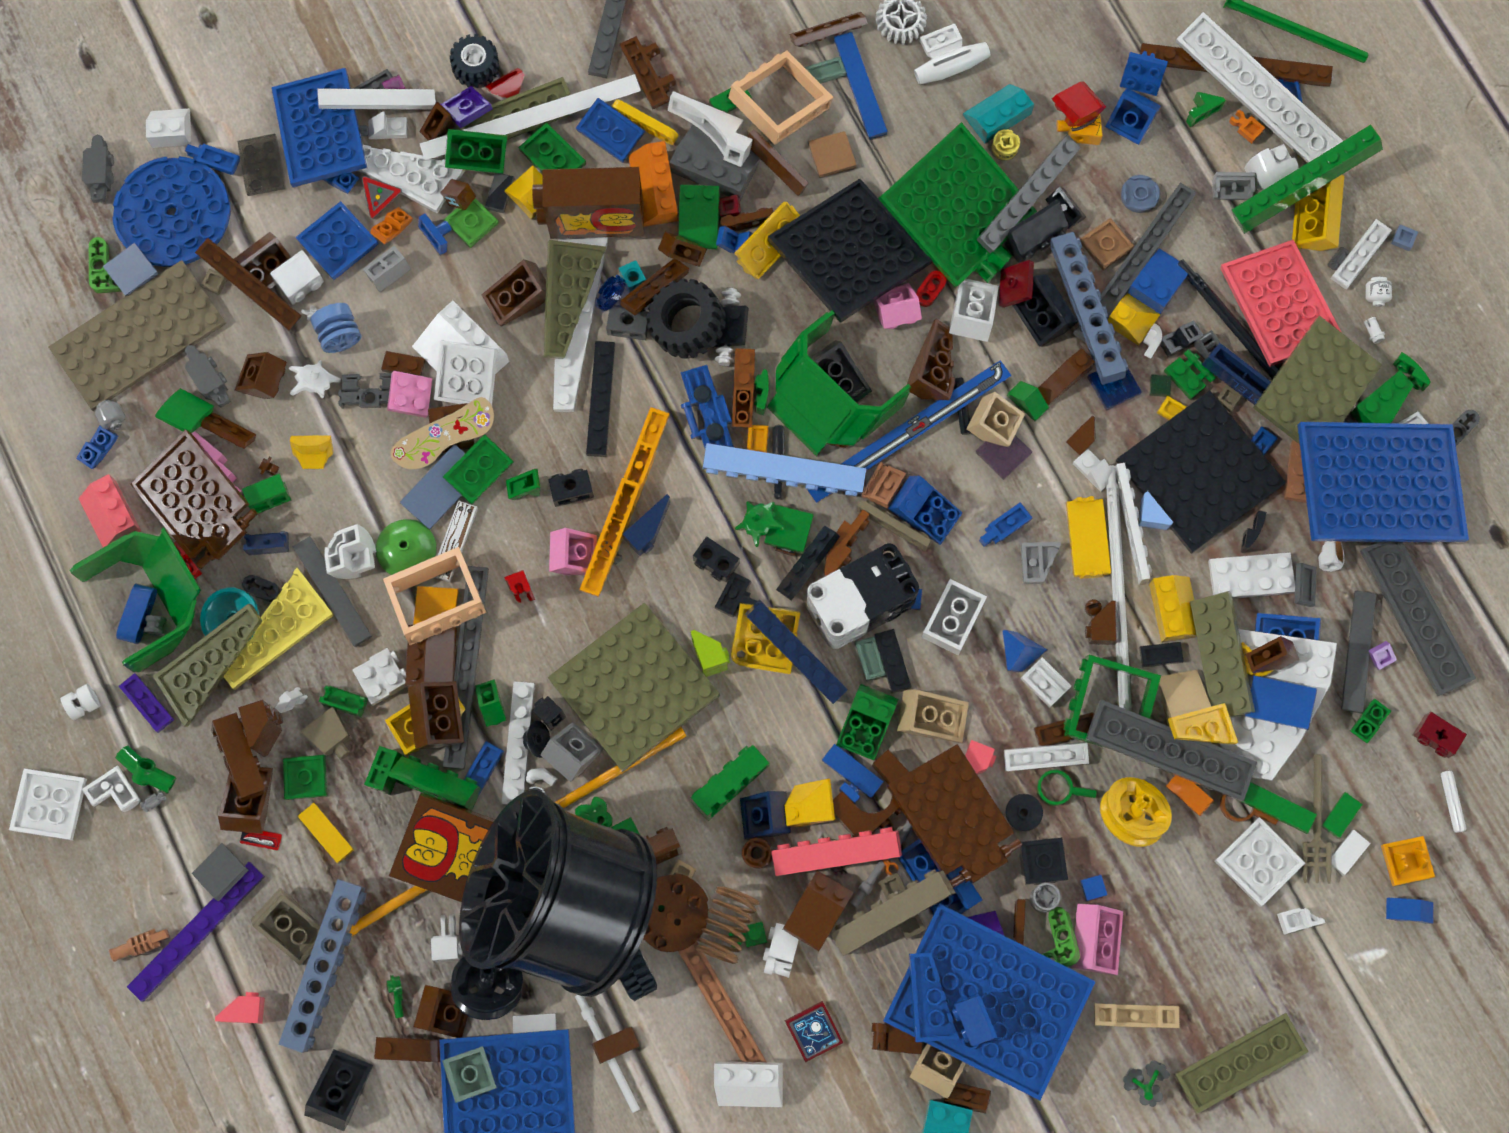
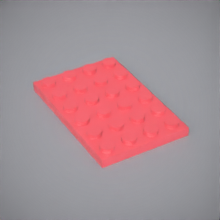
(1276, 298)

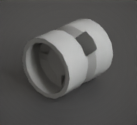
(1045, 897)

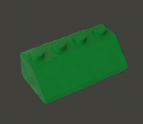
(435, 782)

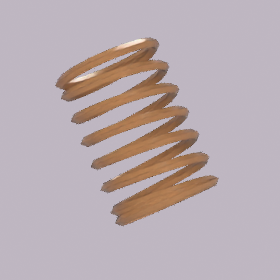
(728, 956)

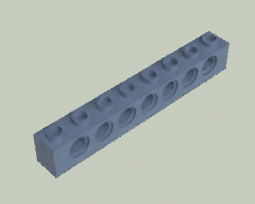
(1106, 370)
(291, 1036)

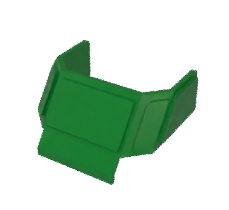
(816, 405)
(166, 573)

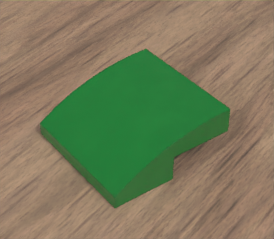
(184, 411)

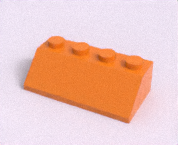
(656, 183)

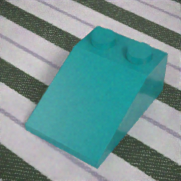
(946, 1118)

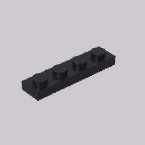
(808, 562)

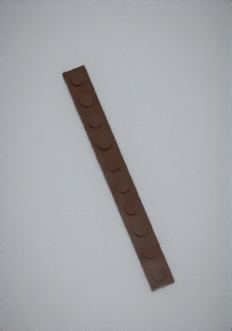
(1280, 69)

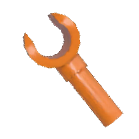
(887, 863)

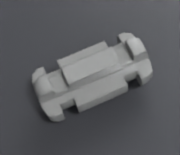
(153, 801)

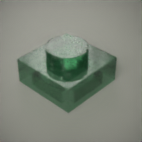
(1160, 385)

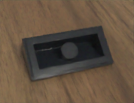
(1071, 210)

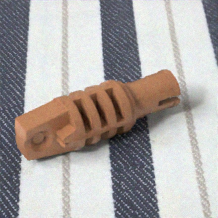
(139, 944)

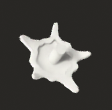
(312, 379)

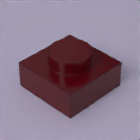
(730, 206)

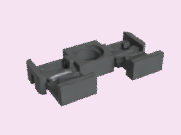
(352, 391)

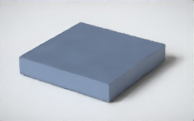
(130, 269)

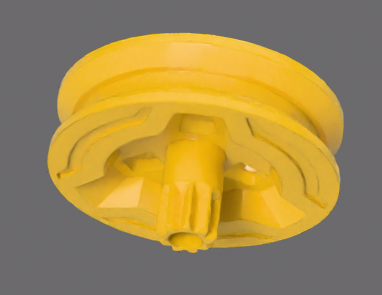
(1127, 818)

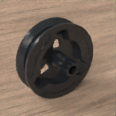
(485, 1003)

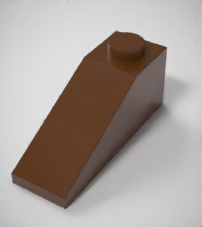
(1066, 376)
(407, 1049)

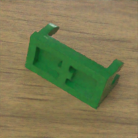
(266, 494)
(343, 701)
(381, 766)

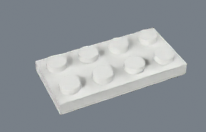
(1253, 575)

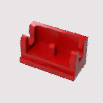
(518, 584)

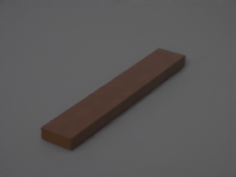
(248, 284)

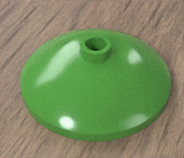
(419, 548)

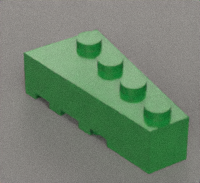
(729, 782)

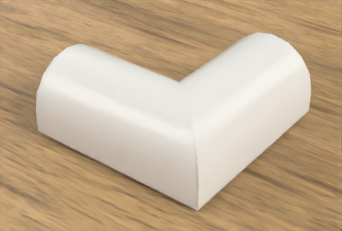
(112, 784)

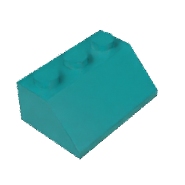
(999, 112)

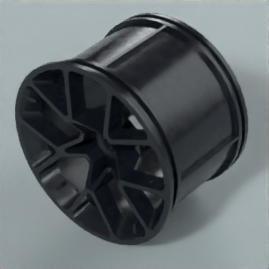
(557, 896)

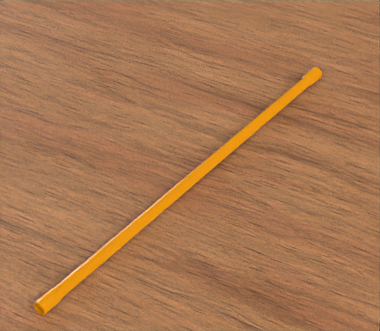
(564, 802)

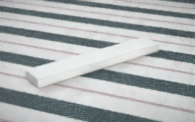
(376, 98)

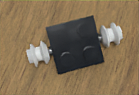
(735, 327)

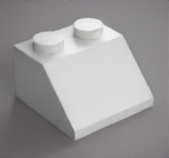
(168, 128)
(297, 277)

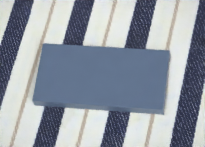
(433, 494)

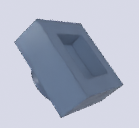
(1404, 237)

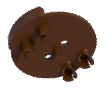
(683, 900)

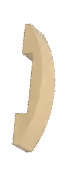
(1136, 1016)

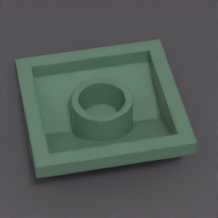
(469, 1074)

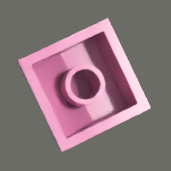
(898, 307)
(571, 551)

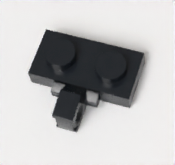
(734, 594)

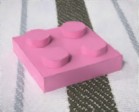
(409, 394)

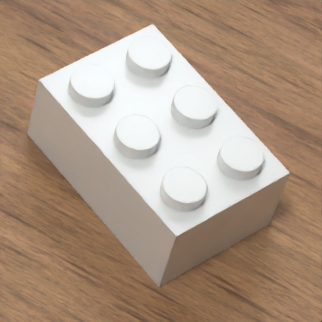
(954, 617)

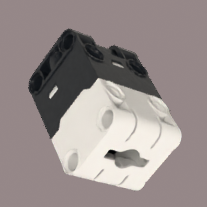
(862, 596)

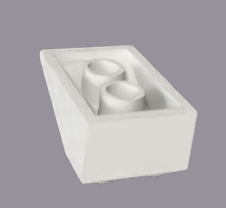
(974, 310)

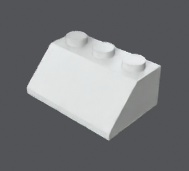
(749, 1084)

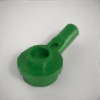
(394, 986)

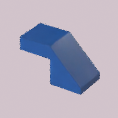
(731, 240)
(1409, 910)

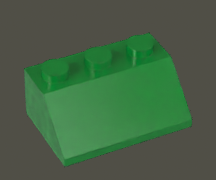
(475, 151)

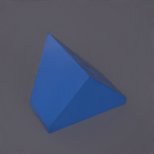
(1020, 651)

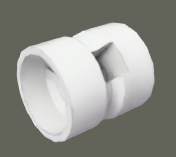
(87, 699)

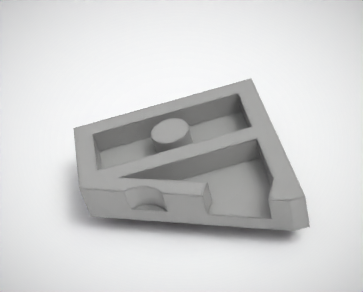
(1037, 560)

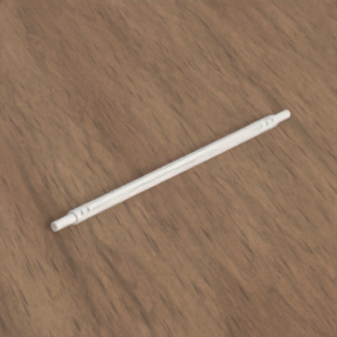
(1118, 590)

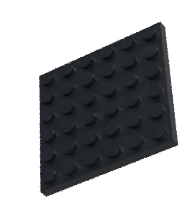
(849, 250)
(1201, 471)

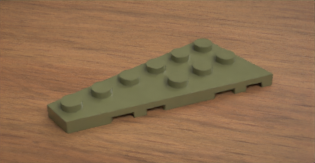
(196, 672)

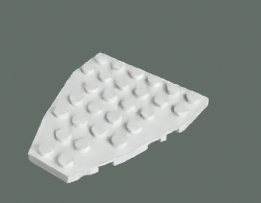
(1271, 742)

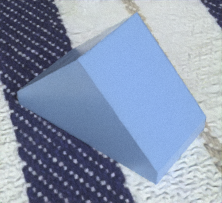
(1152, 514)

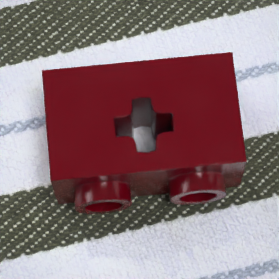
(1450, 736)

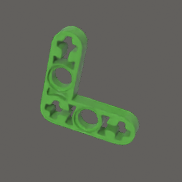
(100, 274)
(1069, 944)

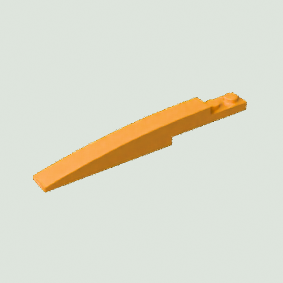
(625, 502)

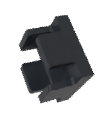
(1043, 861)

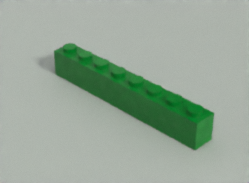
(1307, 179)

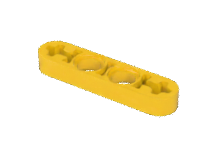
(646, 122)

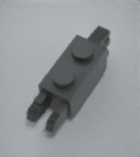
(98, 169)
(206, 377)

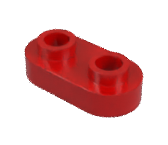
(929, 289)

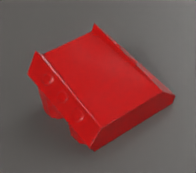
(1078, 104)

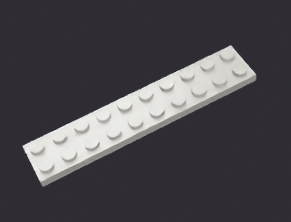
(1257, 89)

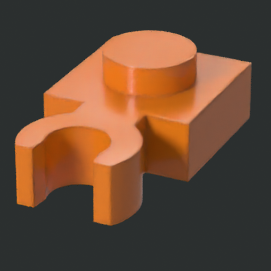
(1249, 128)

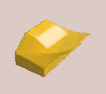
(312, 450)

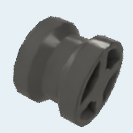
(155, 625)

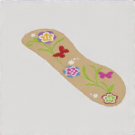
(428, 442)

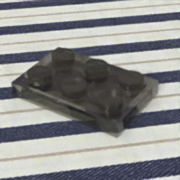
(261, 164)

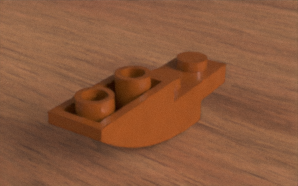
(743, 388)
(840, 553)

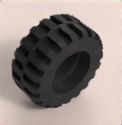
(670, 302)

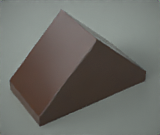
(437, 123)

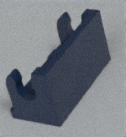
(266, 543)

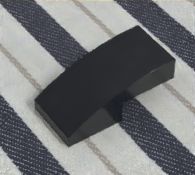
(1181, 338)
(1251, 535)

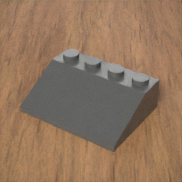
(703, 163)

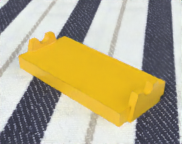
(757, 253)
(1088, 537)

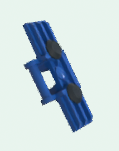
(713, 407)

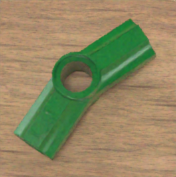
(145, 770)

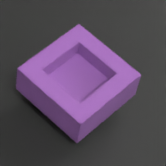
(1382, 655)

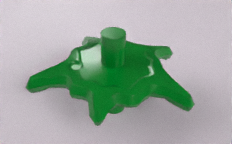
(759, 520)

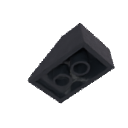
(842, 369)
(338, 1090)

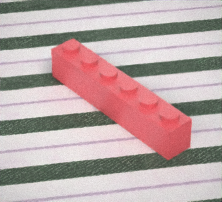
(836, 853)

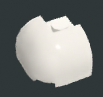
(1271, 166)
(350, 553)

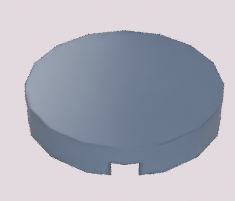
(1140, 194)

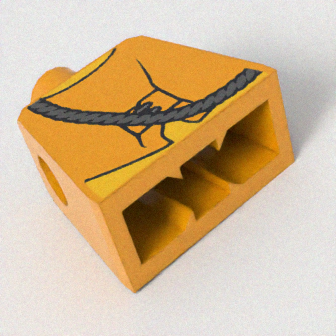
(1086, 134)

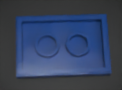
(610, 130)
(1282, 702)

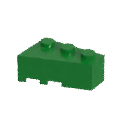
(1384, 402)

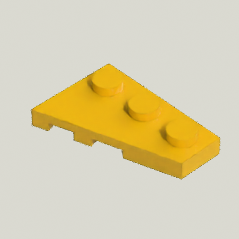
(1204, 725)

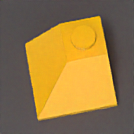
(521, 190)
(1133, 319)
(810, 804)

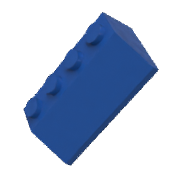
(918, 863)

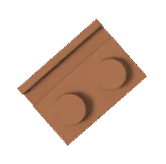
(884, 485)

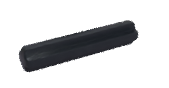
(963, 413)

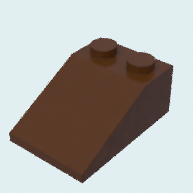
(516, 292)
(246, 815)
(664, 845)
(818, 910)

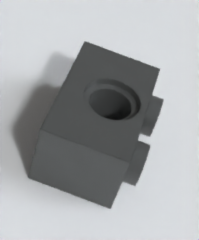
(636, 330)

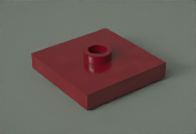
(1016, 283)

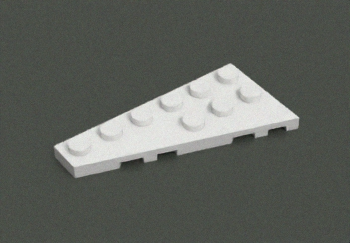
(416, 177)

